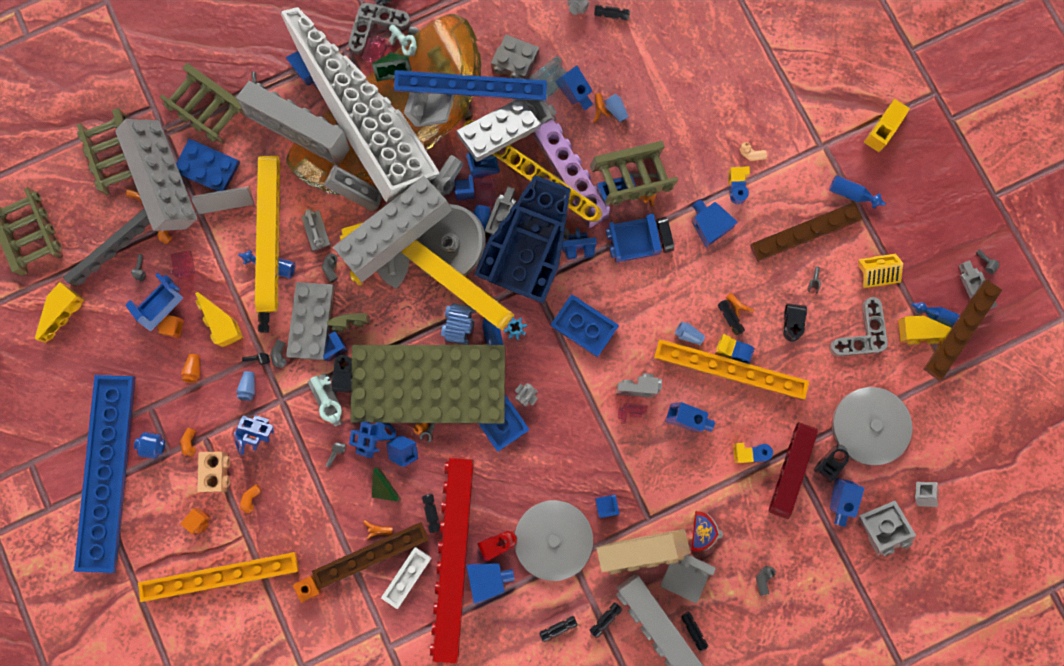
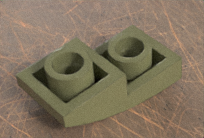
(343, 322)

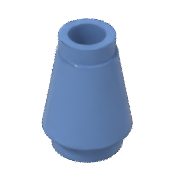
(616, 107)
(688, 333)
(246, 387)

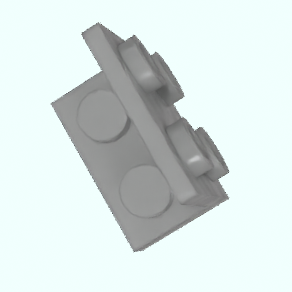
(427, 108)
(687, 577)

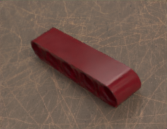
(793, 470)

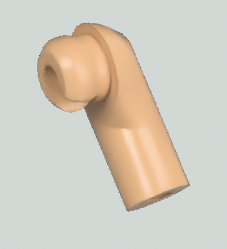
(750, 154)

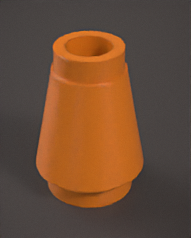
(191, 369)

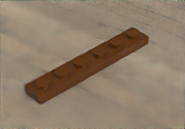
(806, 231)
(962, 330)
(370, 555)

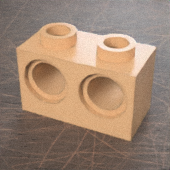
(207, 472)

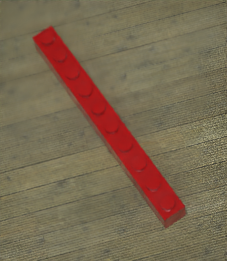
(453, 561)

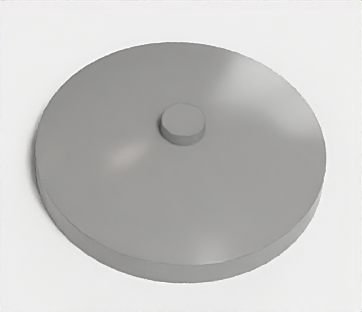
(457, 239)
(872, 426)
(553, 540)

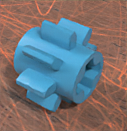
(517, 333)

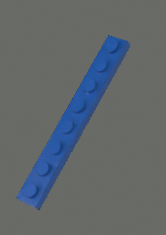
(470, 85)

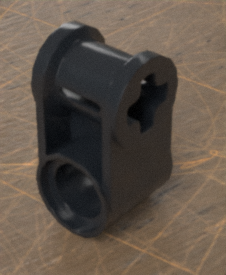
(794, 318)
(342, 376)
(829, 465)

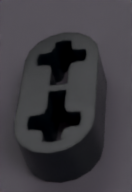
(665, 234)

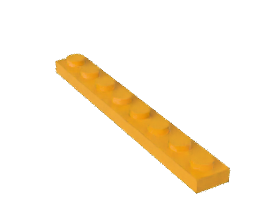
(731, 369)
(218, 576)

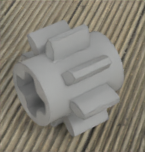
(578, 6)
(526, 394)

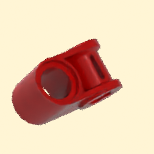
(495, 545)

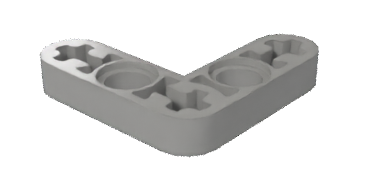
(369, 19)
(868, 346)

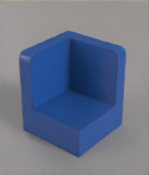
(465, 189)
(335, 347)
(402, 451)
(607, 506)

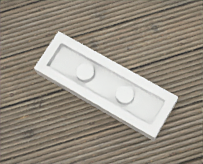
(406, 578)

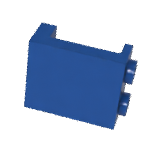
(634, 239)
(157, 304)

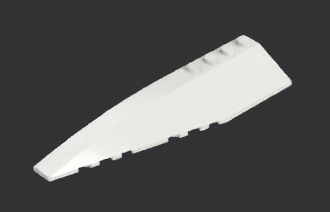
(368, 119)

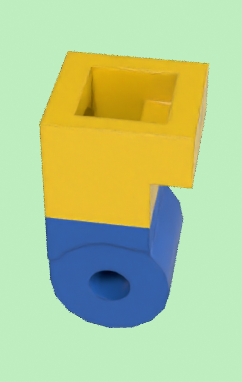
(737, 185)
(734, 349)
(755, 454)

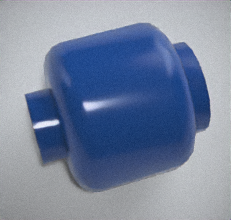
(149, 445)

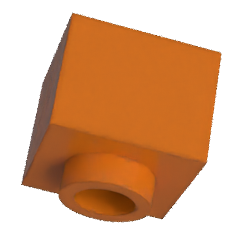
(171, 326)
(196, 521)
(311, 584)

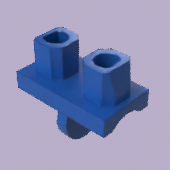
(587, 244)

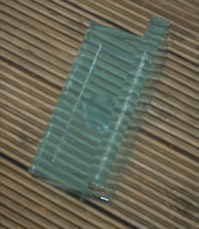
(550, 73)

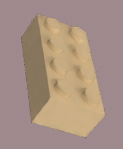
(643, 551)

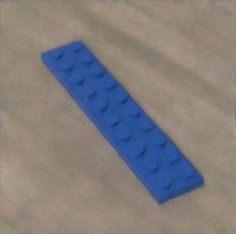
(104, 474)

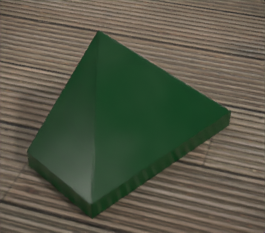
(385, 67)
(382, 487)

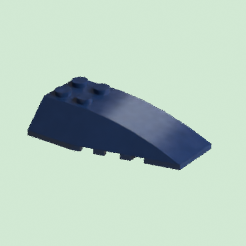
(528, 242)

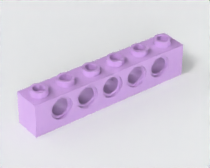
(554, 131)

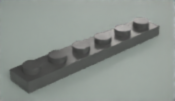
(108, 249)

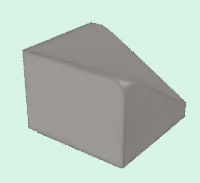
(927, 494)

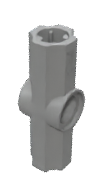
(445, 180)

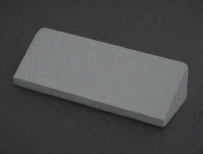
(353, 188)
(223, 200)

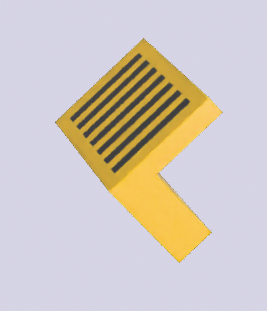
(881, 270)

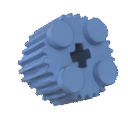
(458, 323)

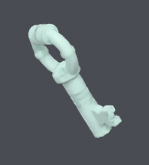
(404, 41)
(326, 402)

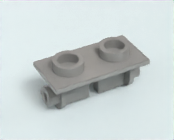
(315, 229)

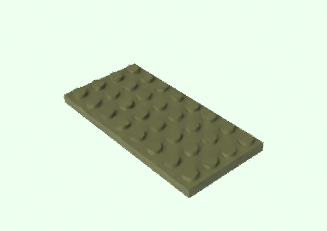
(428, 383)

